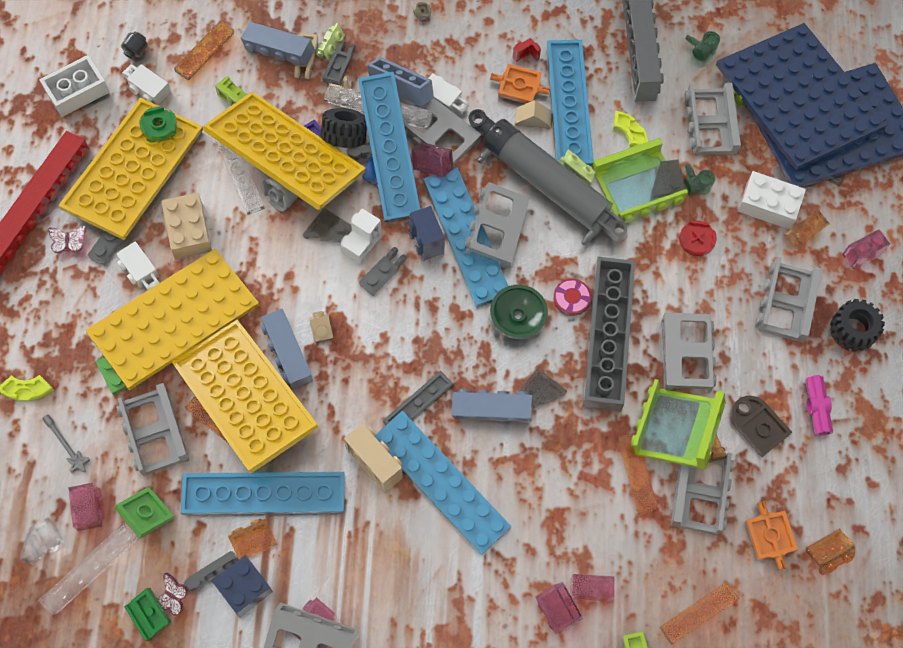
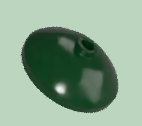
(518, 301)

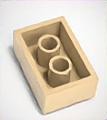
(186, 225)
(374, 457)

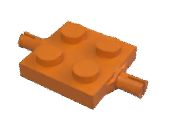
(519, 84)
(771, 535)

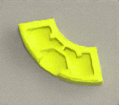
(630, 128)
(25, 389)

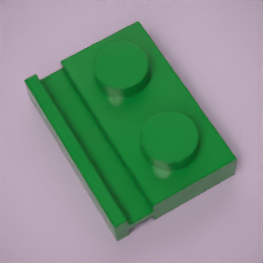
(147, 614)

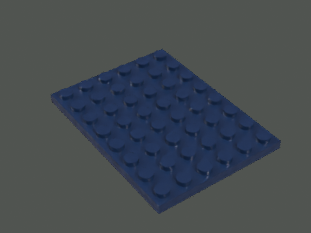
(800, 96)
(864, 153)

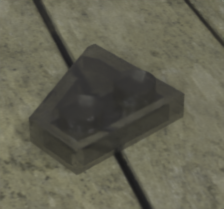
(328, 227)
(542, 388)

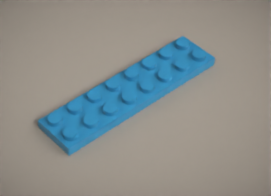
(569, 99)
(389, 146)
(455, 214)
(443, 483)
(262, 493)

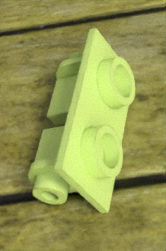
(332, 38)
(581, 169)

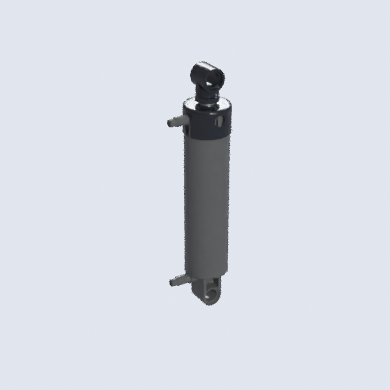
(548, 176)

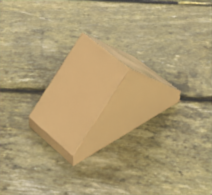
(533, 115)

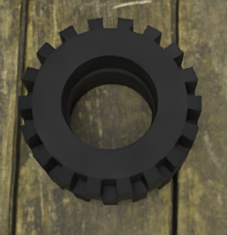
(343, 127)
(866, 315)

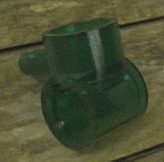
(702, 49)
(694, 182)

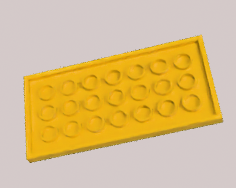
(284, 150)
(128, 173)
(171, 318)
(244, 396)

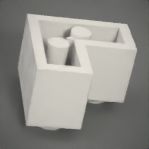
(363, 237)

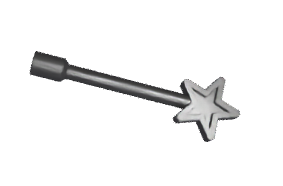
(76, 459)

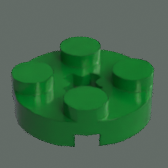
(161, 132)

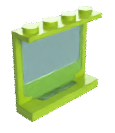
(629, 180)
(678, 426)

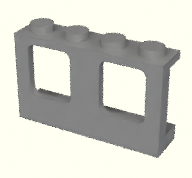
(445, 121)
(724, 121)
(509, 226)
(800, 305)
(675, 349)
(166, 428)
(688, 489)
(311, 629)

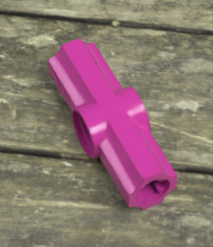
(819, 405)

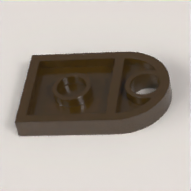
(759, 425)

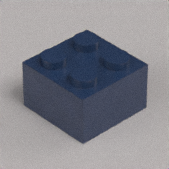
(426, 233)
(242, 586)

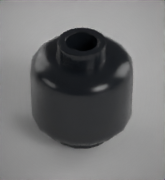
(134, 45)

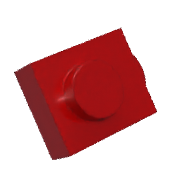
(526, 48)

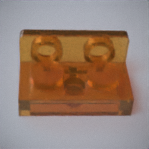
(252, 539)
(832, 551)

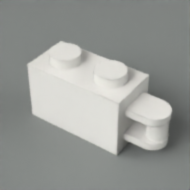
(146, 84)
(448, 95)
(138, 266)

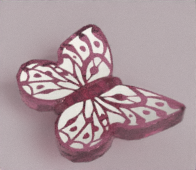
(67, 241)
(173, 594)

